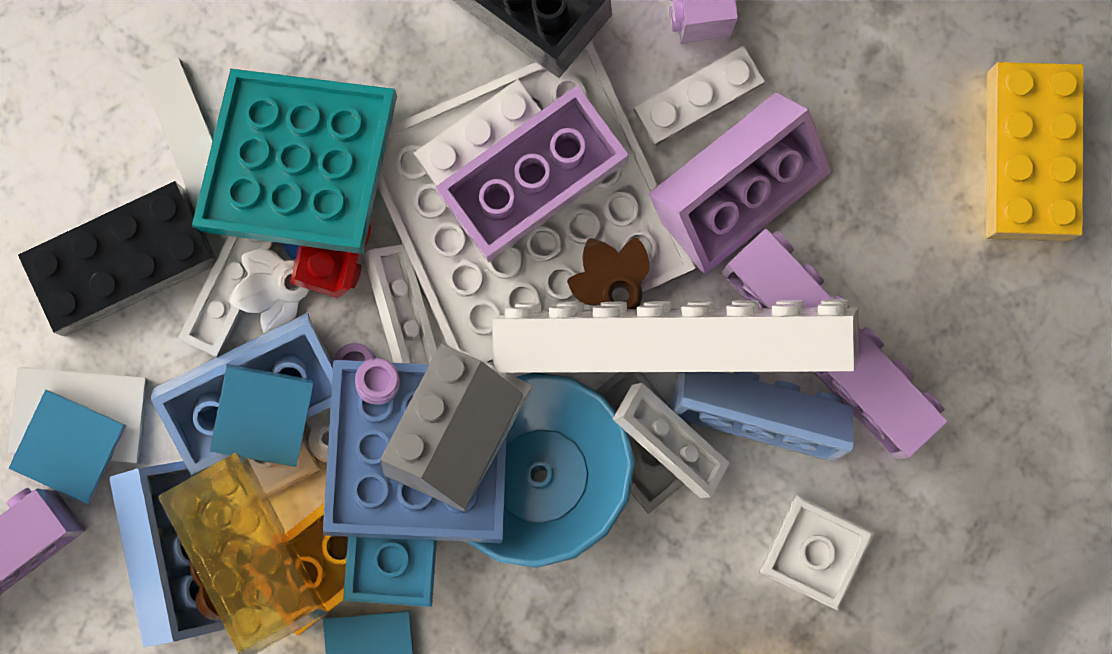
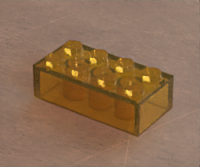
(242, 554)

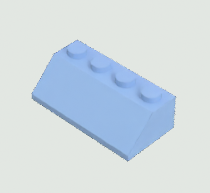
(192, 399)
(765, 412)
(156, 558)

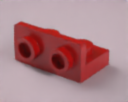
(326, 270)

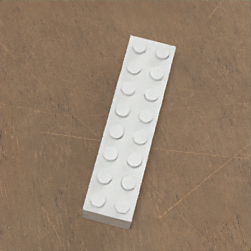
(677, 339)

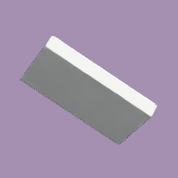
(111, 395)

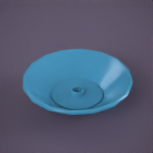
(588, 474)

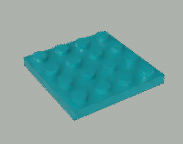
(295, 160)

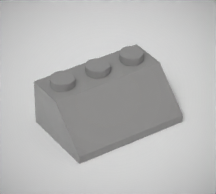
(451, 428)

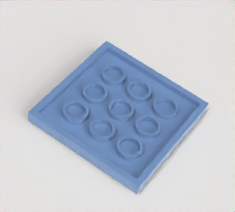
(371, 505)

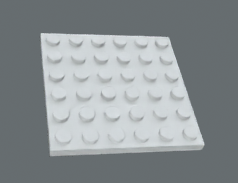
(453, 272)

